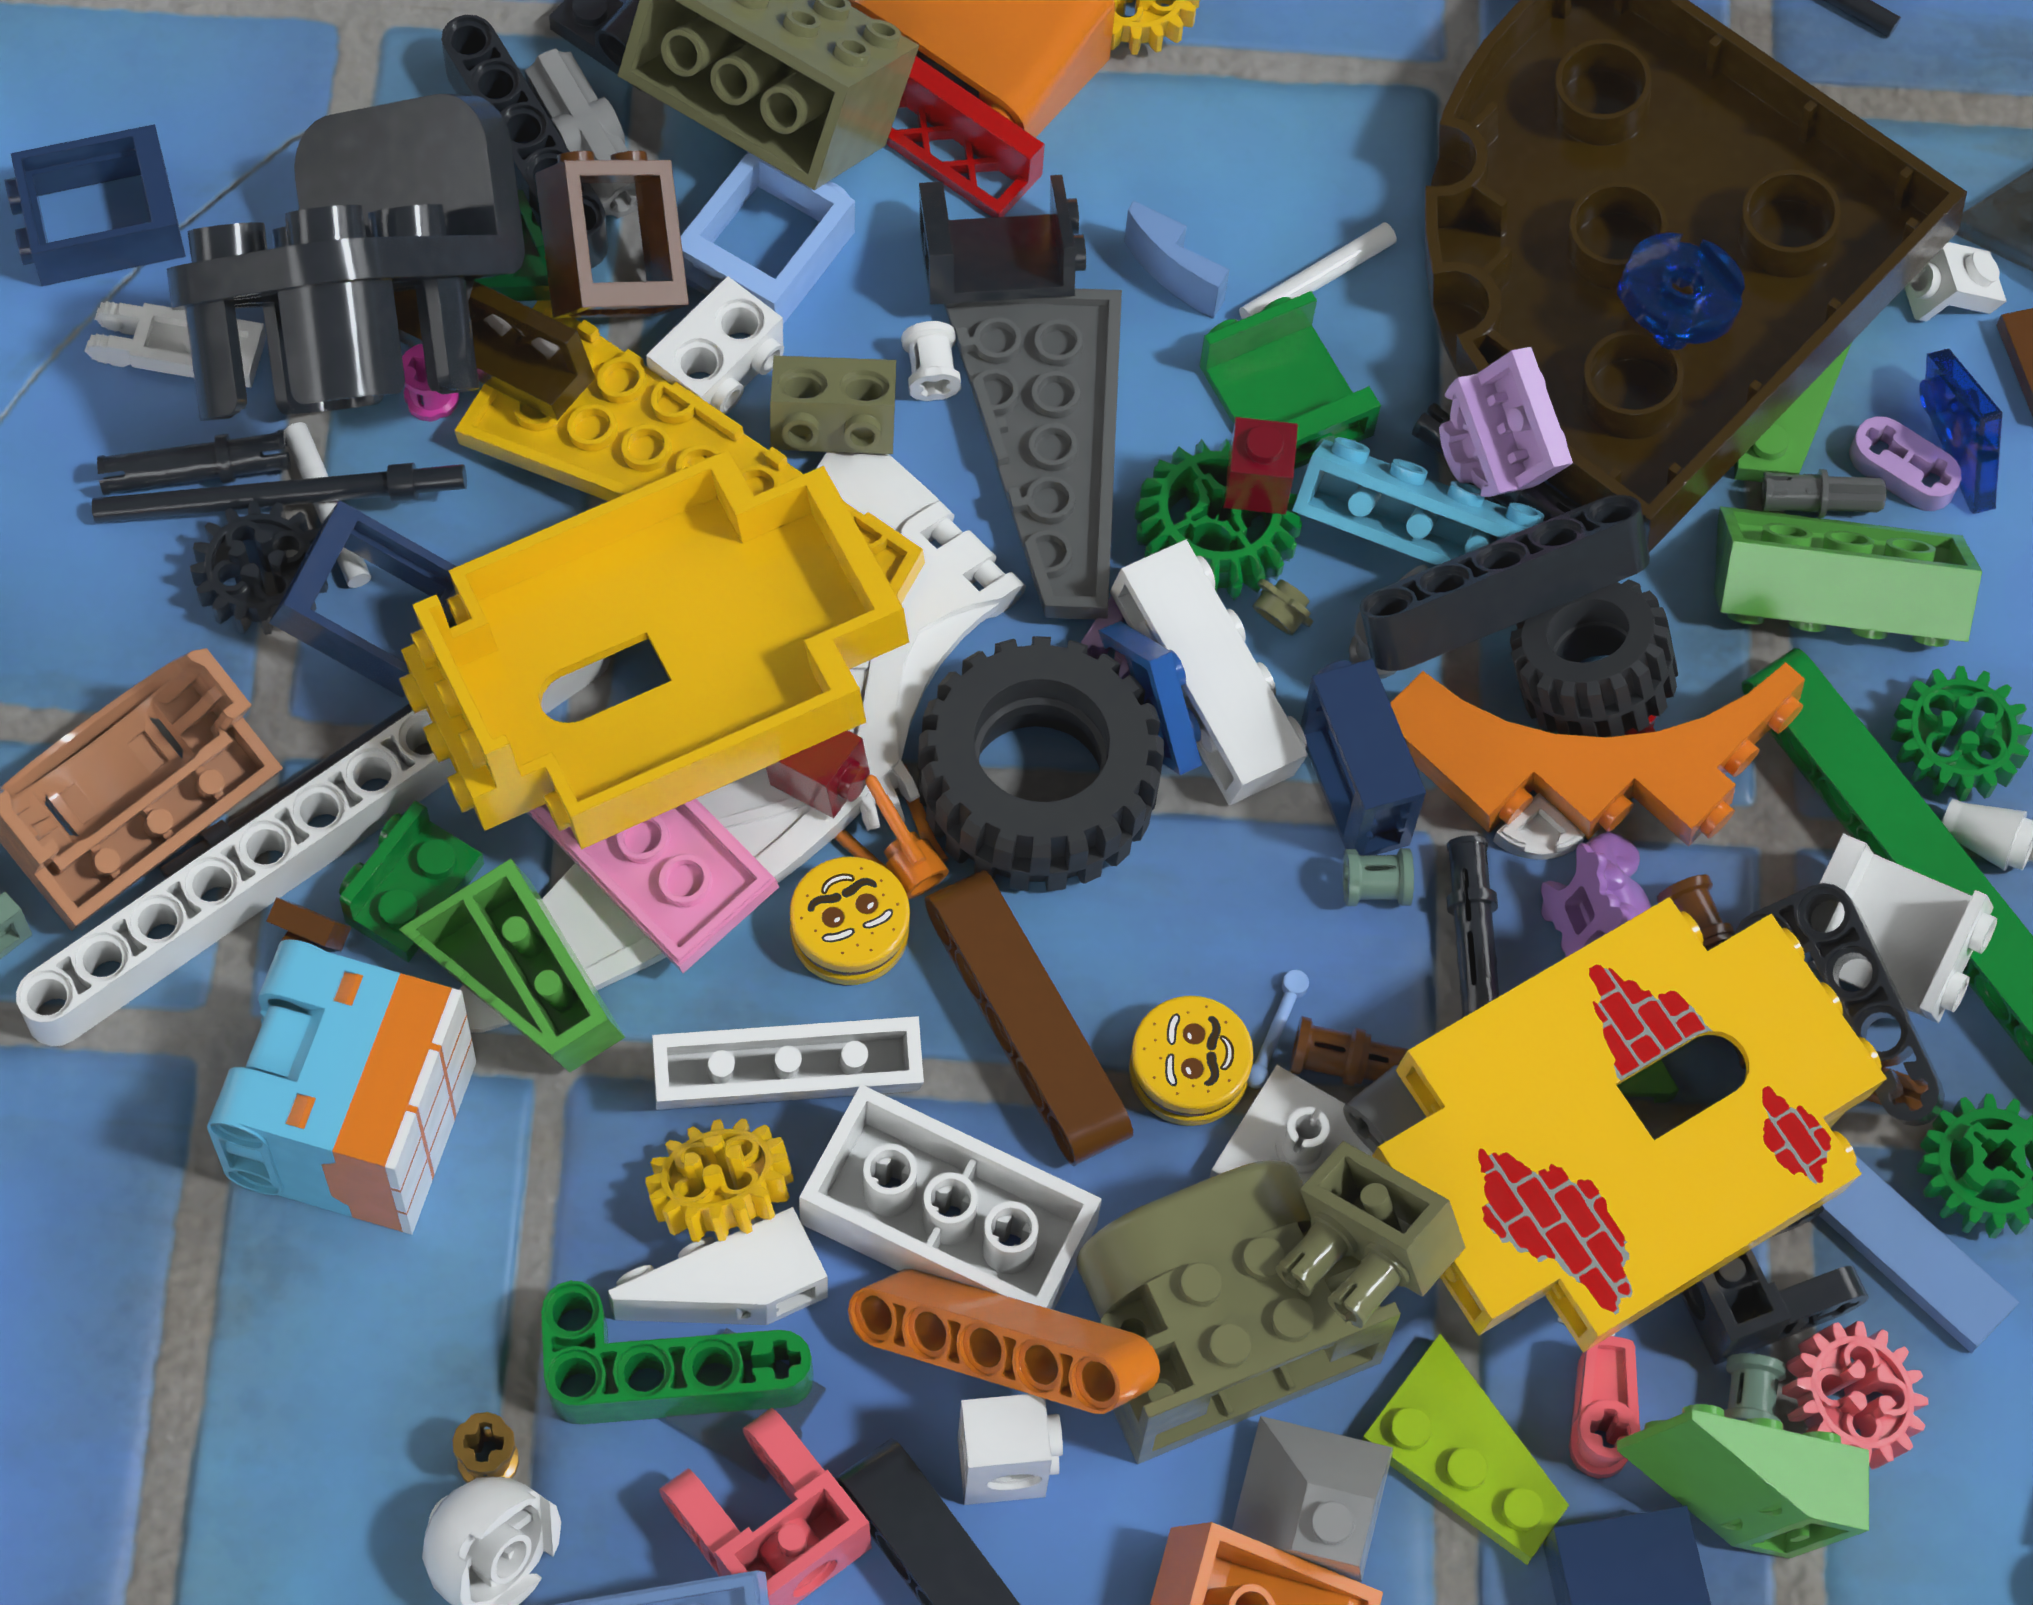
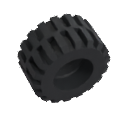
(1603, 694)

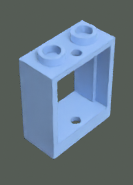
(709, 264)

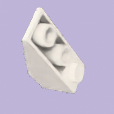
(729, 1281)

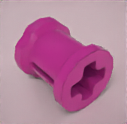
(416, 384)

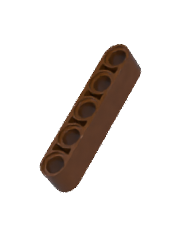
(1029, 1018)

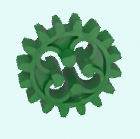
(1995, 733)

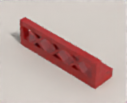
(977, 128)

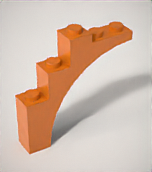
(1672, 772)

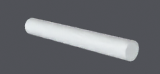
(1327, 268)
(311, 466)

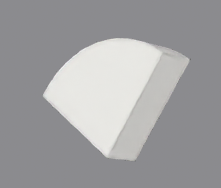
(1539, 833)

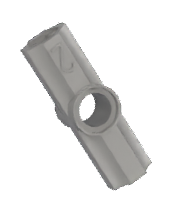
(582, 120)

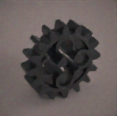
(227, 558)

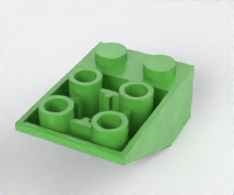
(1756, 1480)

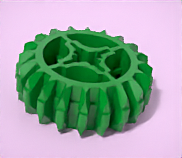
(1217, 541)

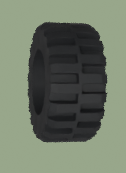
(1051, 690)

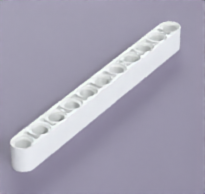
(250, 884)

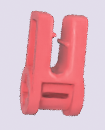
(1604, 1402)

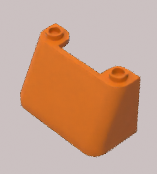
(1015, 53)

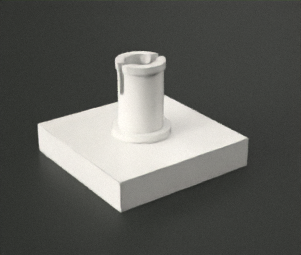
(1291, 1125)

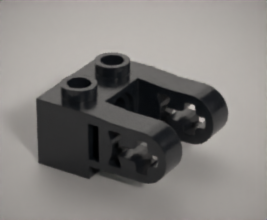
(1743, 1312)

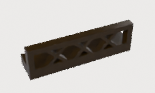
(515, 349)

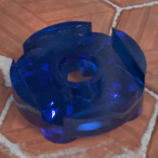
(1677, 316)

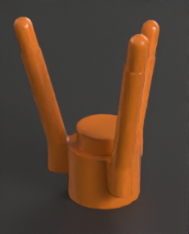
(912, 860)

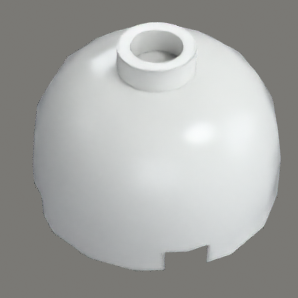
(488, 1541)

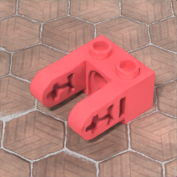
(798, 1545)

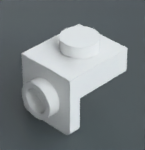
(1956, 278)

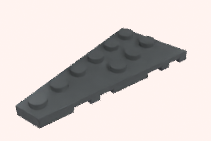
(1050, 414)

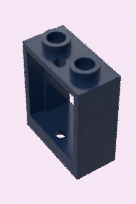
(85, 164)
(386, 550)
(1361, 758)

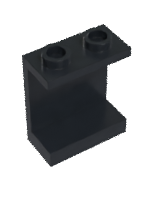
(1000, 254)

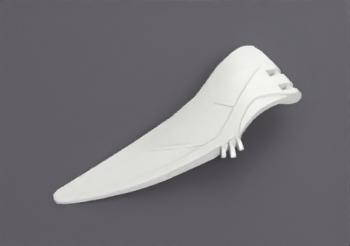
(767, 821)

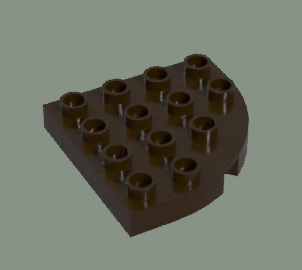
(1640, 122)

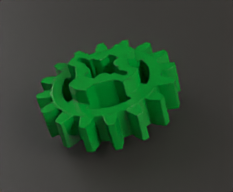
(1974, 1140)

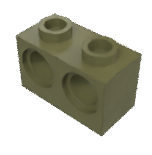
(832, 404)

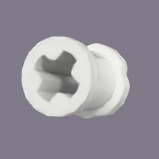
(931, 360)

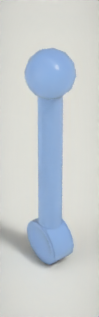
(1294, 986)

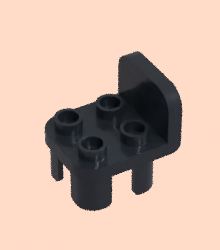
(386, 206)

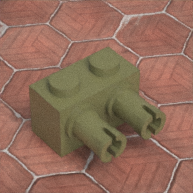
(1383, 1220)

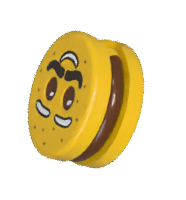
(849, 920)
(1190, 1060)

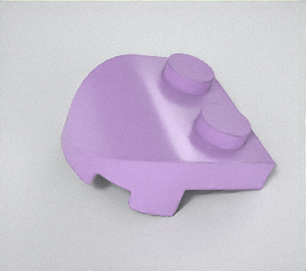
(1503, 427)

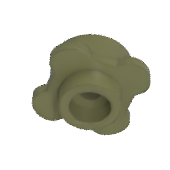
(1283, 606)

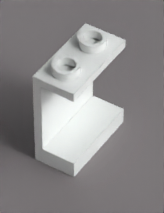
(1916, 923)

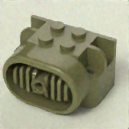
(1207, 1297)

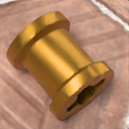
(470, 1439)

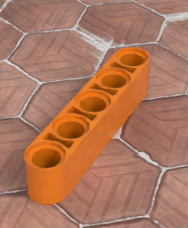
(1004, 1340)

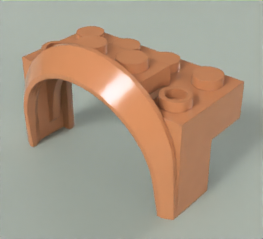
(129, 789)

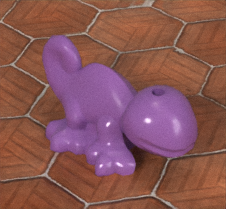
(1599, 894)

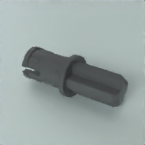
(1821, 493)

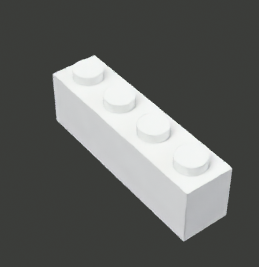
(1241, 723)
(786, 1062)

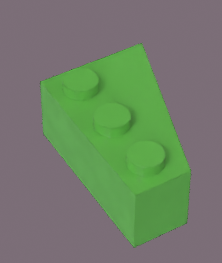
(518, 962)

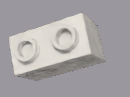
(705, 345)

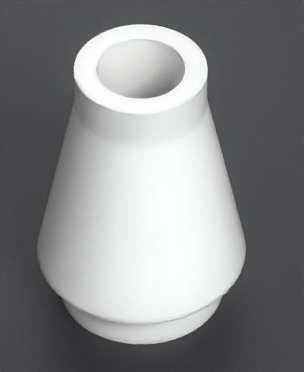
(1992, 832)

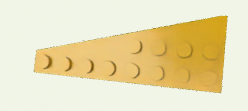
(638, 430)

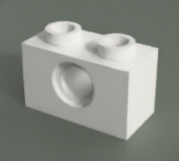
(1007, 1448)

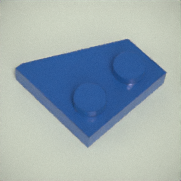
(1161, 676)

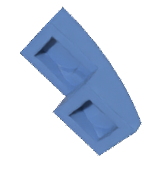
(1160, 250)

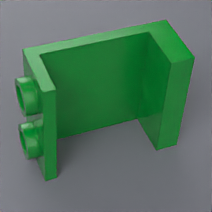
(1282, 372)

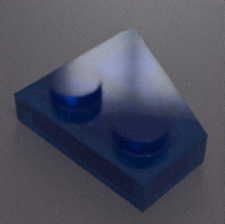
(1965, 424)

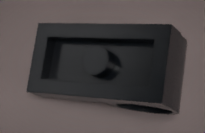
(596, 28)

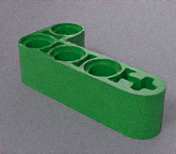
(676, 1358)

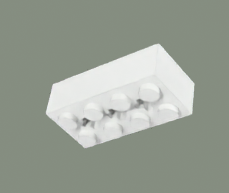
(937, 1171)

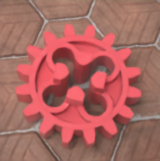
(1827, 1368)

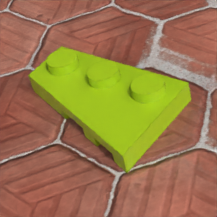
(1467, 1454)

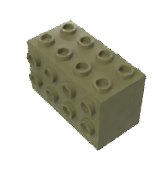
(780, 78)

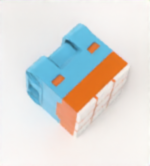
(346, 1087)

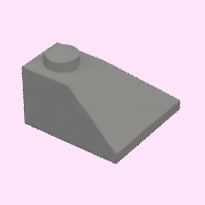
(1313, 1494)

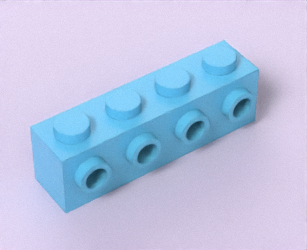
(1402, 506)

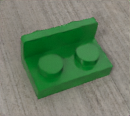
(405, 878)

